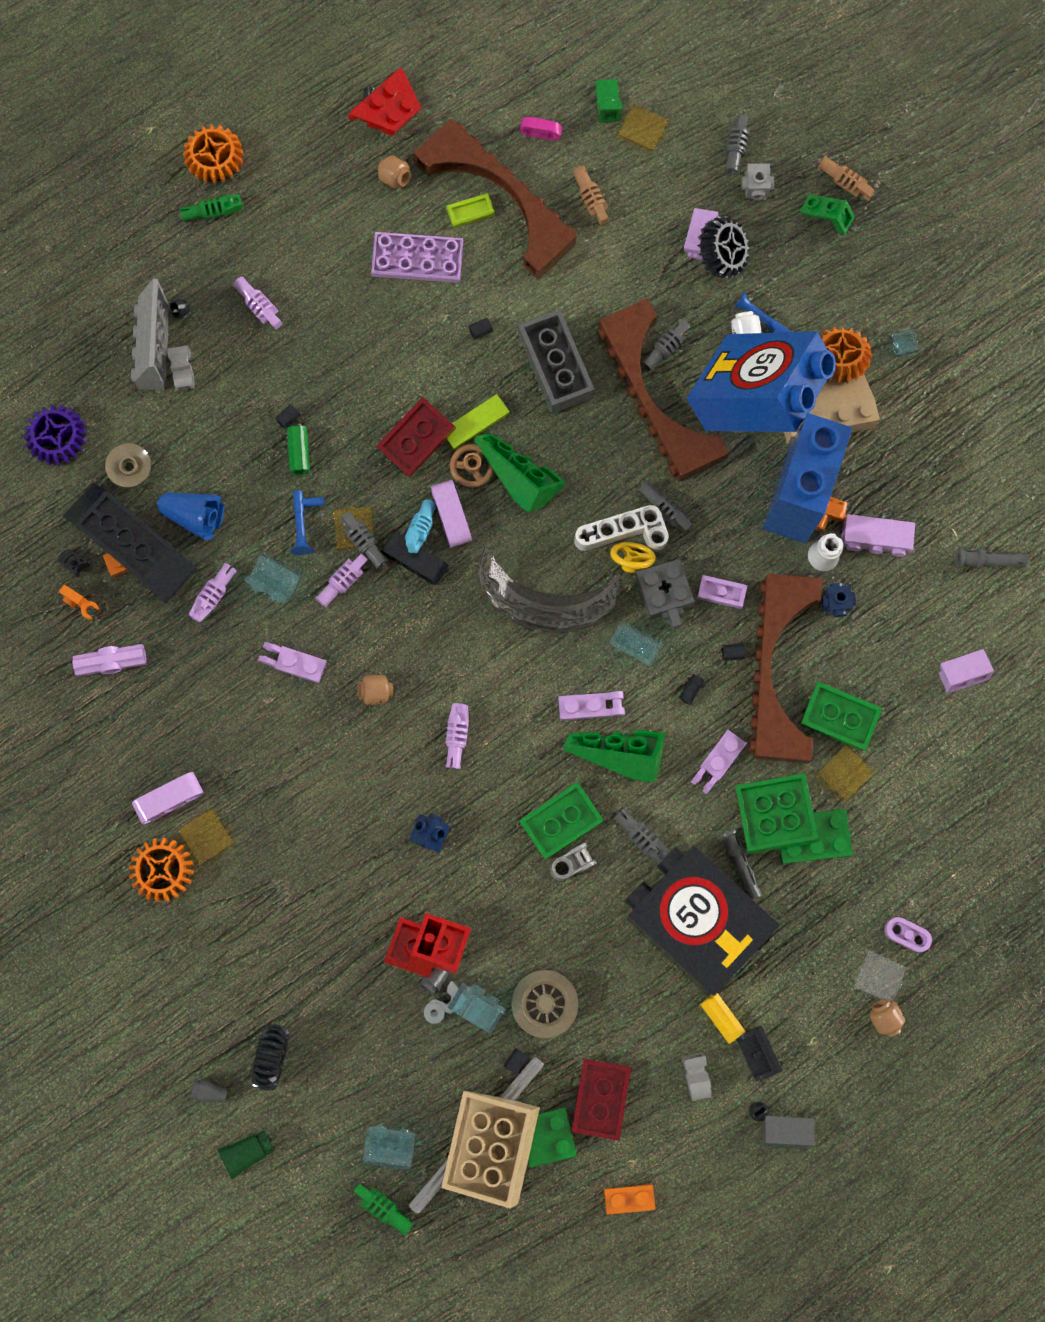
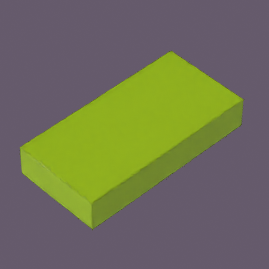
(470, 210)

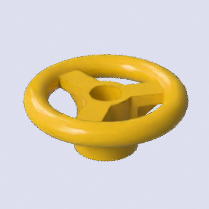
(633, 560)

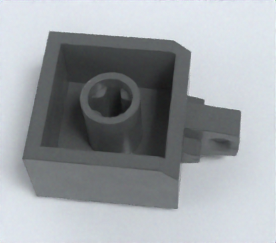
(663, 604)

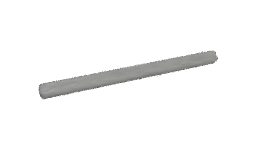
(510, 1093)

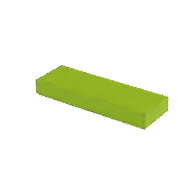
(477, 421)

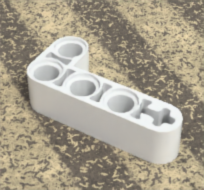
(619, 533)

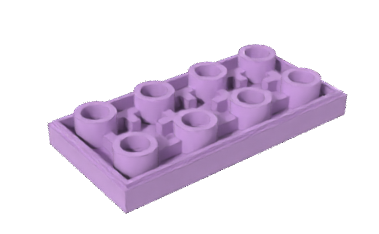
(417, 257)

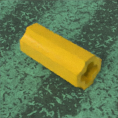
(722, 1018)

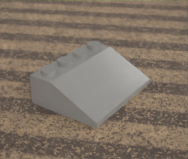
(151, 338)

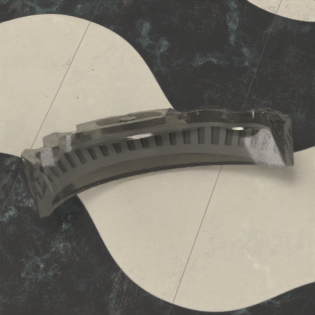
(542, 610)

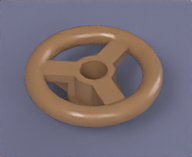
(471, 457)

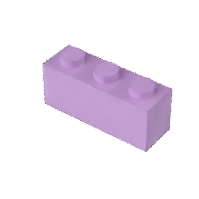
(878, 535)

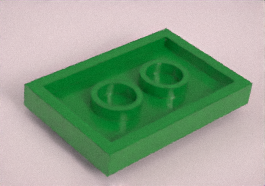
(841, 716)
(561, 821)
(833, 840)

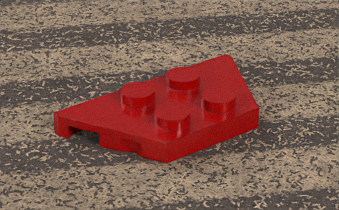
(389, 105)

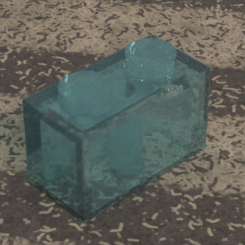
(636, 643)
(477, 1008)

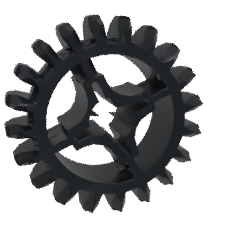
(723, 247)
(270, 1057)

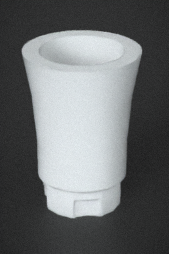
(821, 557)

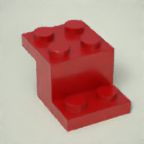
(427, 945)

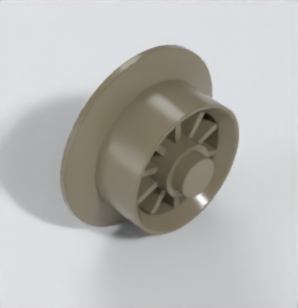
(544, 1004)

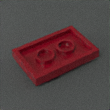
(416, 437)
(601, 1099)

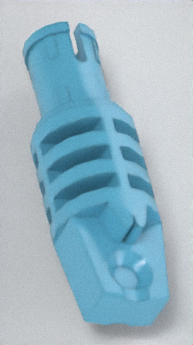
(420, 526)

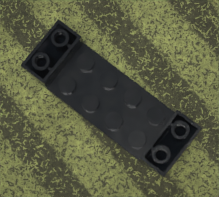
(130, 542)

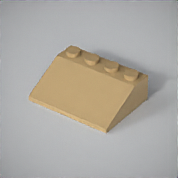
(845, 404)
(490, 1148)

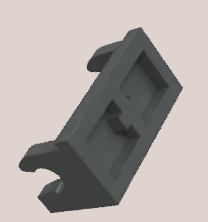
(788, 1132)

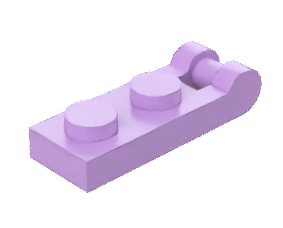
(590, 706)

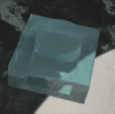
(904, 343)

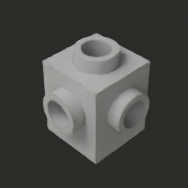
(757, 181)

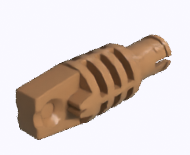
(847, 179)
(591, 195)

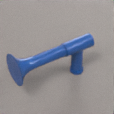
(745, 304)
(300, 502)

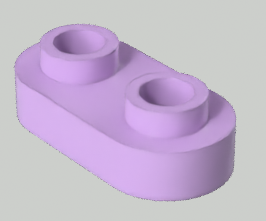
(907, 933)

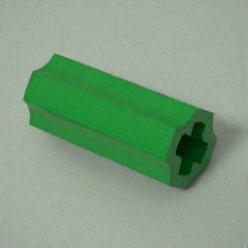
(298, 450)

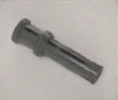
(980, 558)
(737, 852)

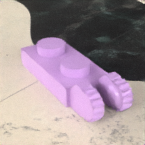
(295, 662)
(720, 759)

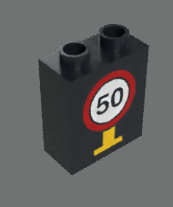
(699, 919)

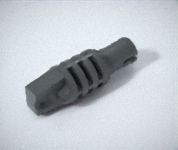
(736, 144)
(665, 345)
(669, 509)
(363, 539)
(642, 837)

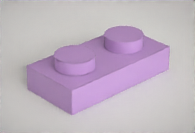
(722, 592)

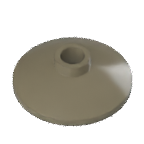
(126, 455)

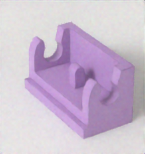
(698, 222)
(965, 671)

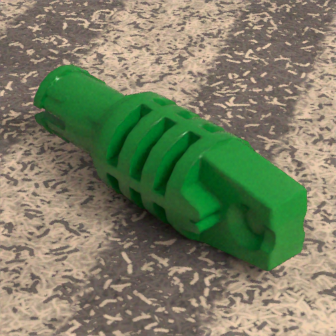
(212, 207)
(382, 1208)

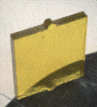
(643, 128)
(363, 514)
(845, 773)
(206, 836)

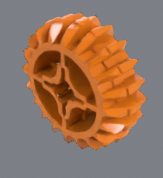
(228, 145)
(854, 353)
(145, 856)

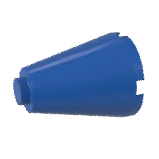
(193, 512)

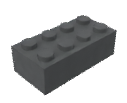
(555, 361)

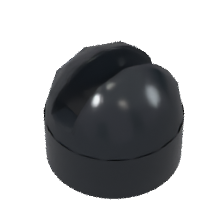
(179, 308)
(754, 1107)

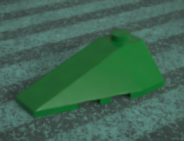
(525, 481)
(630, 755)

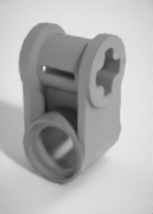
(574, 862)

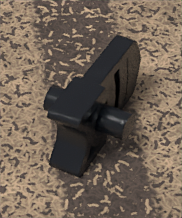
(72, 562)

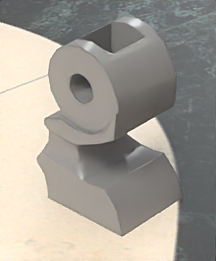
(181, 368)
(436, 1009)
(696, 1076)

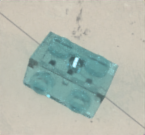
(273, 579)
(389, 1147)

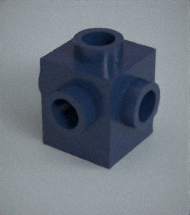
(833, 605)
(429, 832)

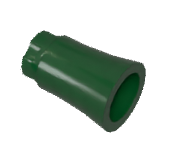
(245, 1153)

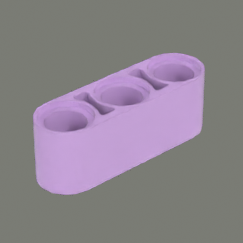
(451, 513)
(167, 798)

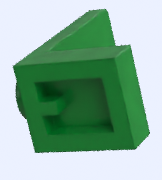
(608, 100)
(831, 209)

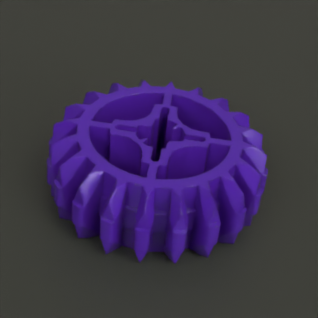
(46, 438)

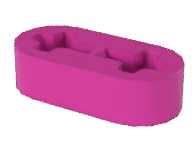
(541, 128)

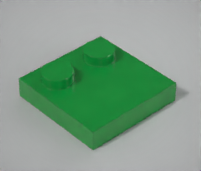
(551, 1138)

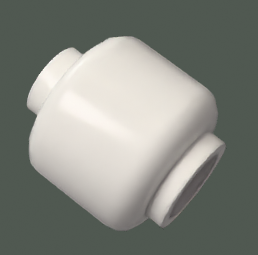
(746, 323)

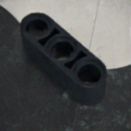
(422, 563)

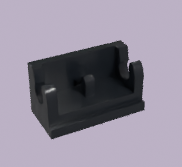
(759, 1054)

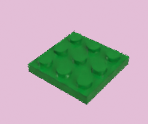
(776, 813)

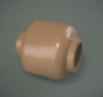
(394, 172)
(375, 689)
(887, 1017)

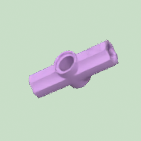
(109, 660)

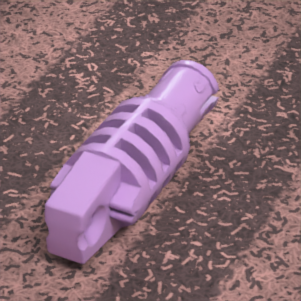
(257, 303)
(342, 580)
(211, 594)
(456, 734)

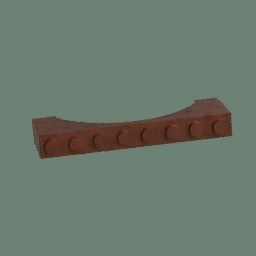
(456, 151)
(684, 449)
(774, 733)

